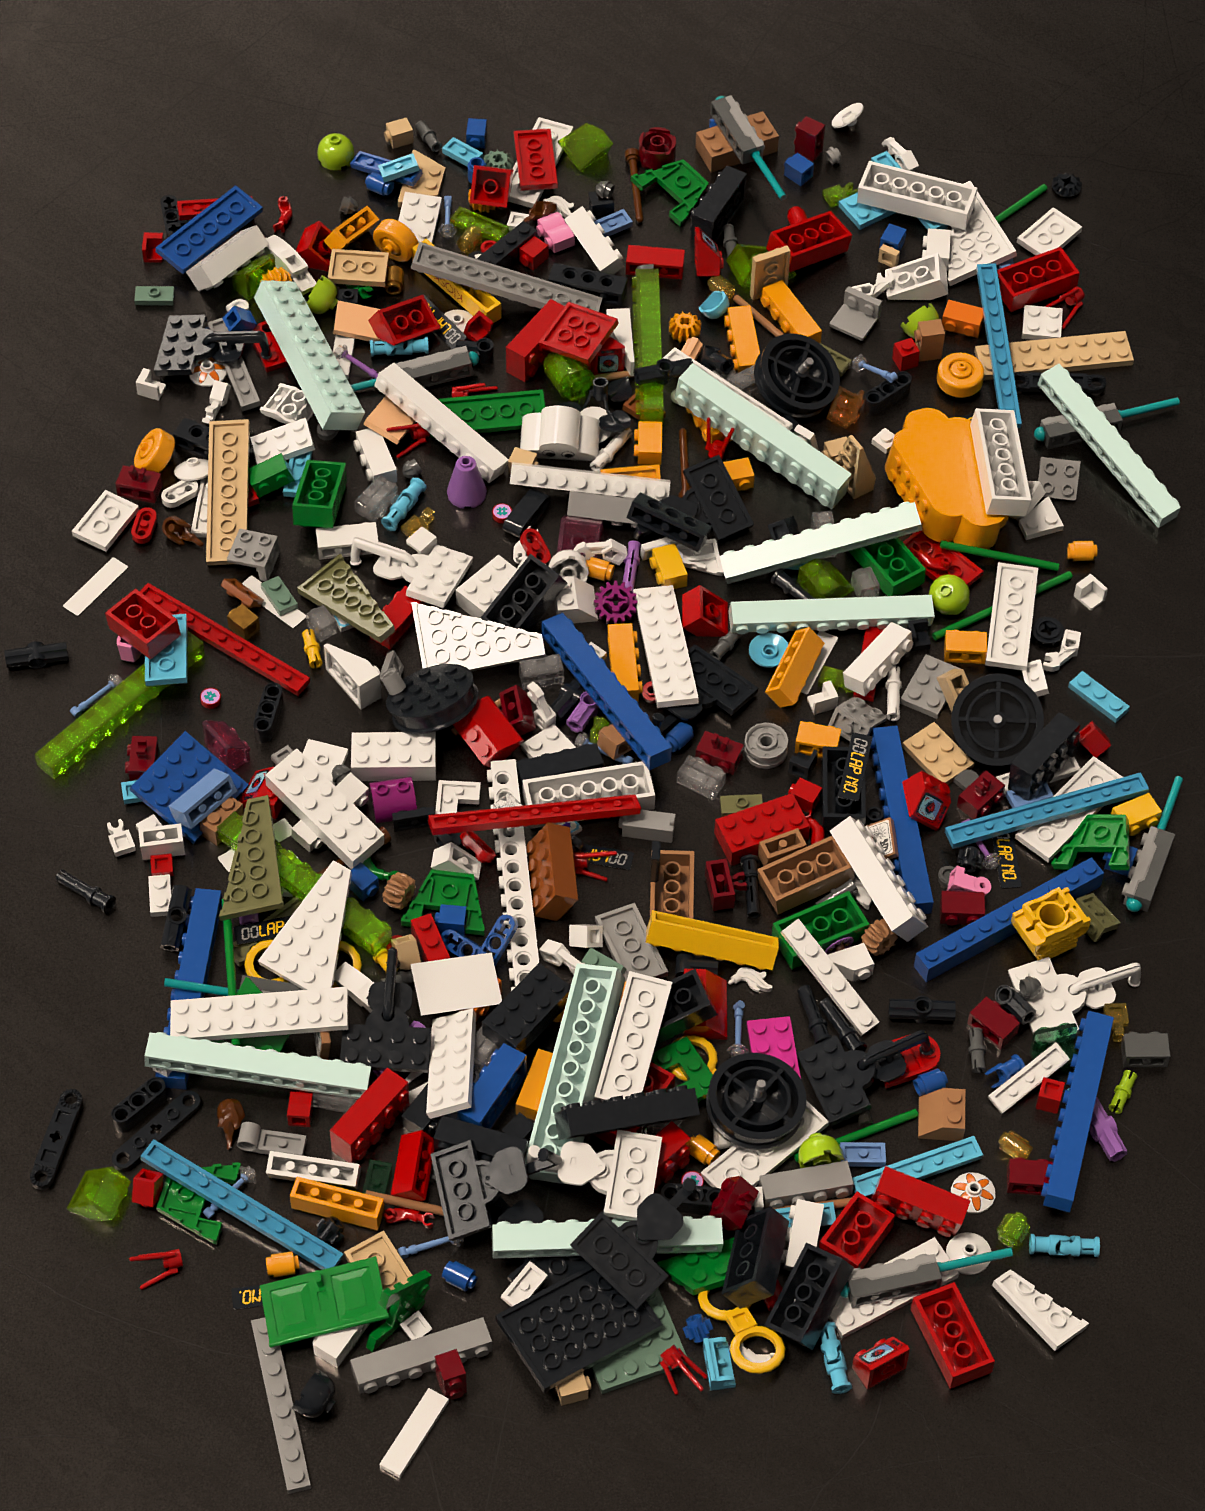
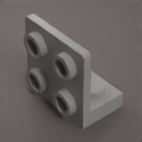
(857, 314)
(1059, 478)
(256, 551)
(856, 717)

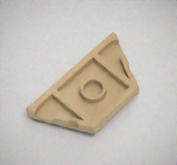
(430, 181)

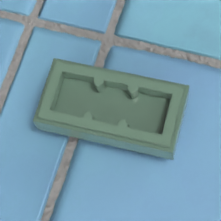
(154, 295)

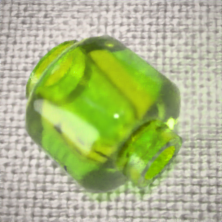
(1013, 1229)

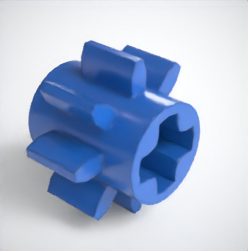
(697, 1328)

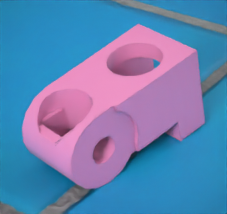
(963, 882)

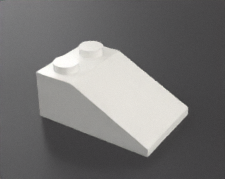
(919, 279)
(354, 675)

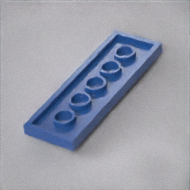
(209, 229)

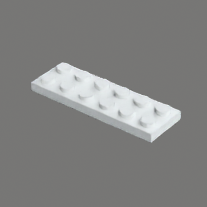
(529, 197)
(1011, 616)
(1051, 836)
(633, 1036)
(451, 1063)
(754, 1163)
(852, 1319)

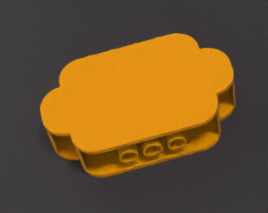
(938, 470)

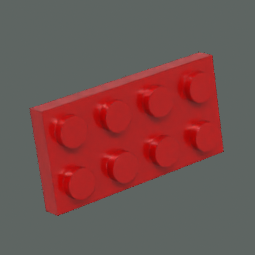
(535, 159)
(960, 565)

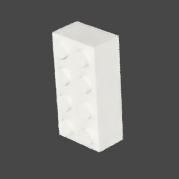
(228, 258)
(393, 756)

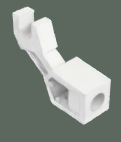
(903, 157)
(880, 286)
(218, 398)
(617, 555)
(1056, 659)
(544, 715)
(557, 954)

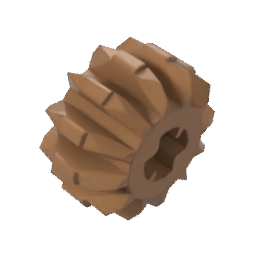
(399, 891)
(878, 937)

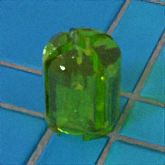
(568, 376)

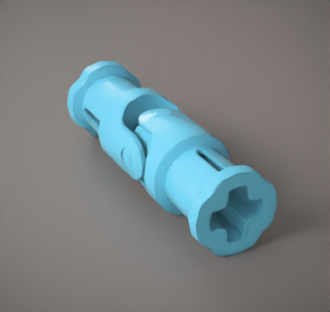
(413, 346)
(403, 504)
(1067, 1245)
(834, 1359)

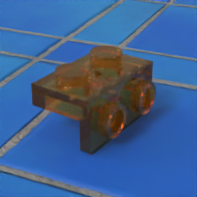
(845, 407)

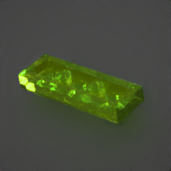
(490, 229)

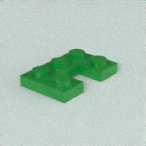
(684, 1055)

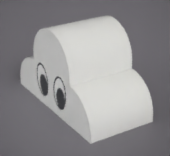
(561, 434)

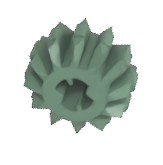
(499, 159)

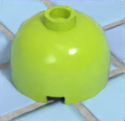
(335, 151)
(322, 296)
(919, 315)
(949, 594)
(819, 1150)

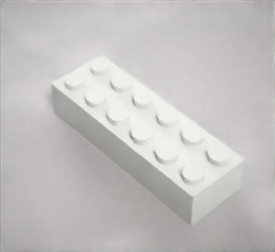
(917, 195)
(1000, 462)
(592, 784)
(324, 809)
(879, 878)

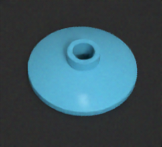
(765, 644)

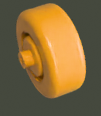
(395, 239)
(960, 375)
(155, 450)

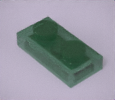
(377, 1176)

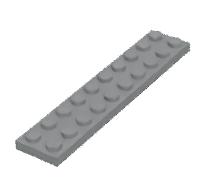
(497, 279)

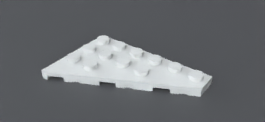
(977, 244)
(471, 641)
(309, 941)

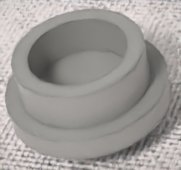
(833, 155)

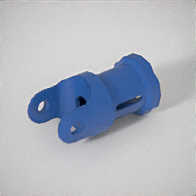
(1007, 1069)

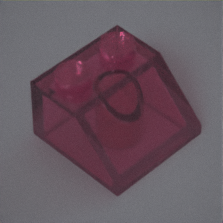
(577, 530)
(225, 744)

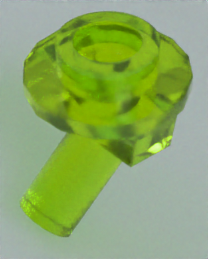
(598, 724)

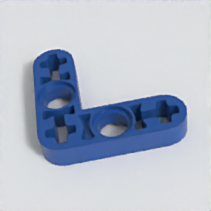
(498, 926)

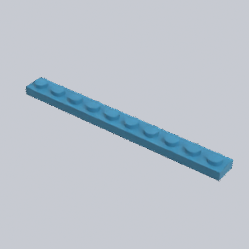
(998, 339)
(1046, 810)
(241, 1206)

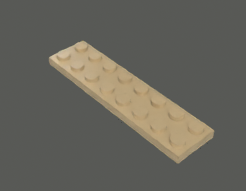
(1070, 352)
(226, 487)

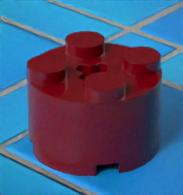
(657, 148)

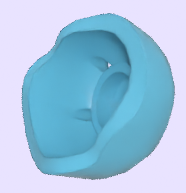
(715, 305)

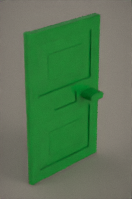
(323, 1302)

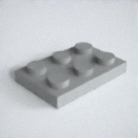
(924, 690)

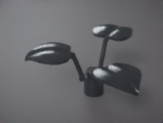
(618, 392)

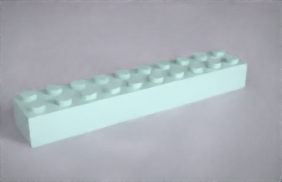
(309, 355)
(762, 436)
(577, 1053)

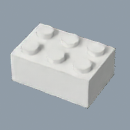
(484, 586)

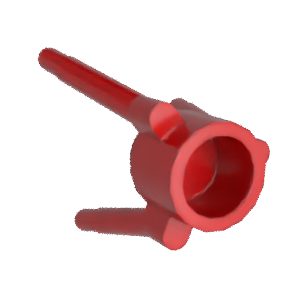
(1072, 297)
(461, 391)
(416, 432)
(717, 447)
(581, 861)
(170, 1259)
(674, 1357)

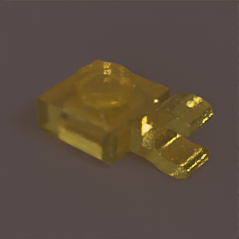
(415, 523)
(1120, 1015)

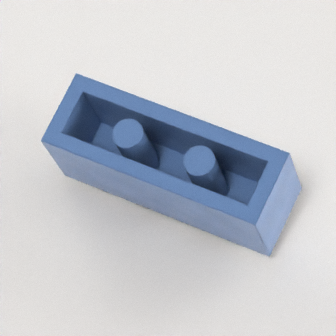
(202, 798)

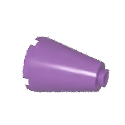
(466, 484)

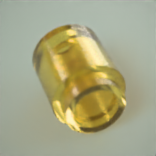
(469, 239)
(719, 283)
(1014, 1145)

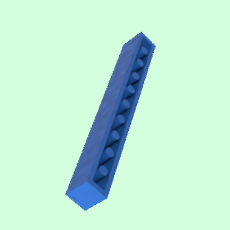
(607, 691)
(890, 774)
(997, 924)
(195, 959)
(1078, 1111)

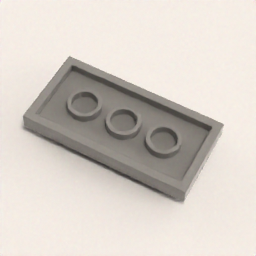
(626, 938)

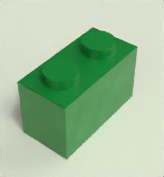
(270, 475)

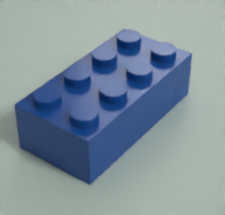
(495, 1086)

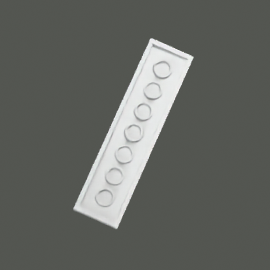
(665, 647)
(261, 1014)

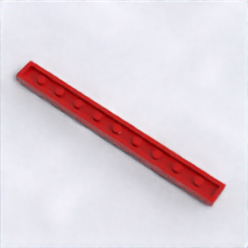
(231, 643)
(533, 814)

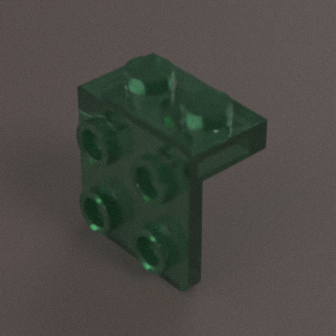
(1046, 1037)

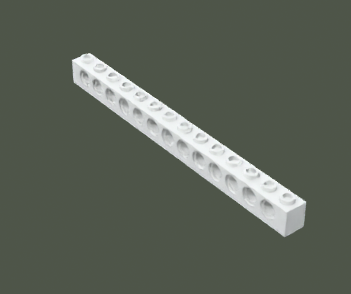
(506, 772)

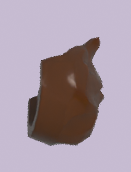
(540, 210)
(179, 529)
(230, 1116)

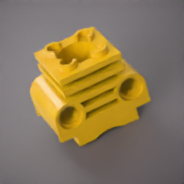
(1051, 923)

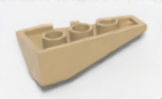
(855, 461)

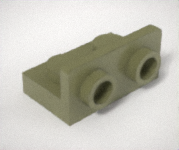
(1101, 918)

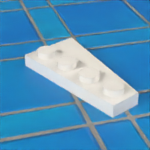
(1047, 1318)

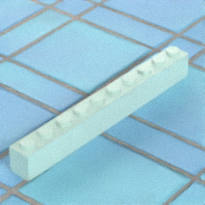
(1109, 445)
(821, 542)
(828, 613)
(257, 1065)
(554, 1238)

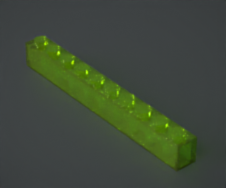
(648, 341)
(105, 717)
(299, 879)

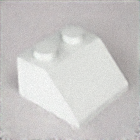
(577, 601)

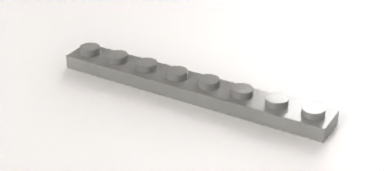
(281, 1410)

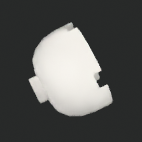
(570, 563)

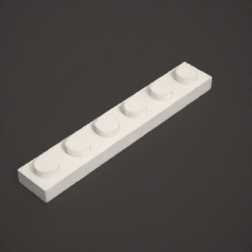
(829, 977)

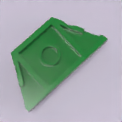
(699, 1270)

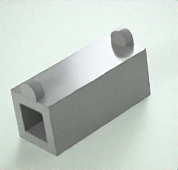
(649, 826)

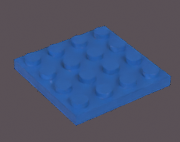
(176, 773)

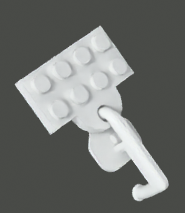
(430, 576)
(1066, 994)
(622, 1174)

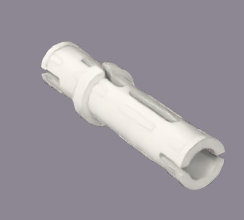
(606, 455)
(893, 688)

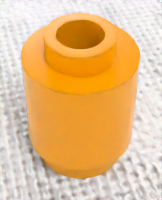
(1082, 550)
(600, 569)
(703, 1150)
(282, 1264)

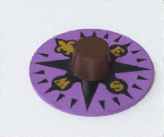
(839, 945)

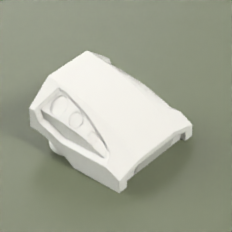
(287, 405)

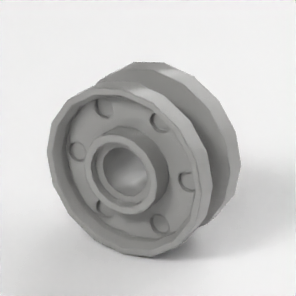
(766, 756)

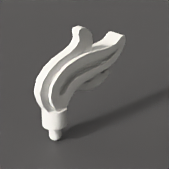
(562, 205)
(753, 978)

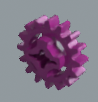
(624, 602)

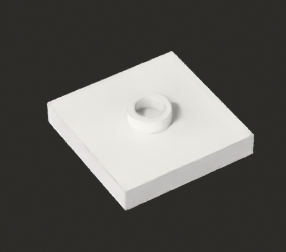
(325, 756)

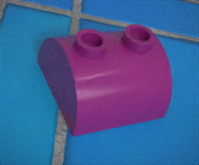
(392, 797)

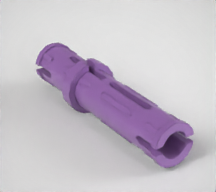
(633, 550)

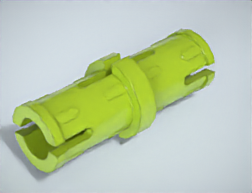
(1123, 1091)

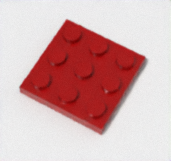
(578, 333)

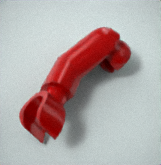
(286, 213)
(931, 563)
(817, 830)
(400, 1214)

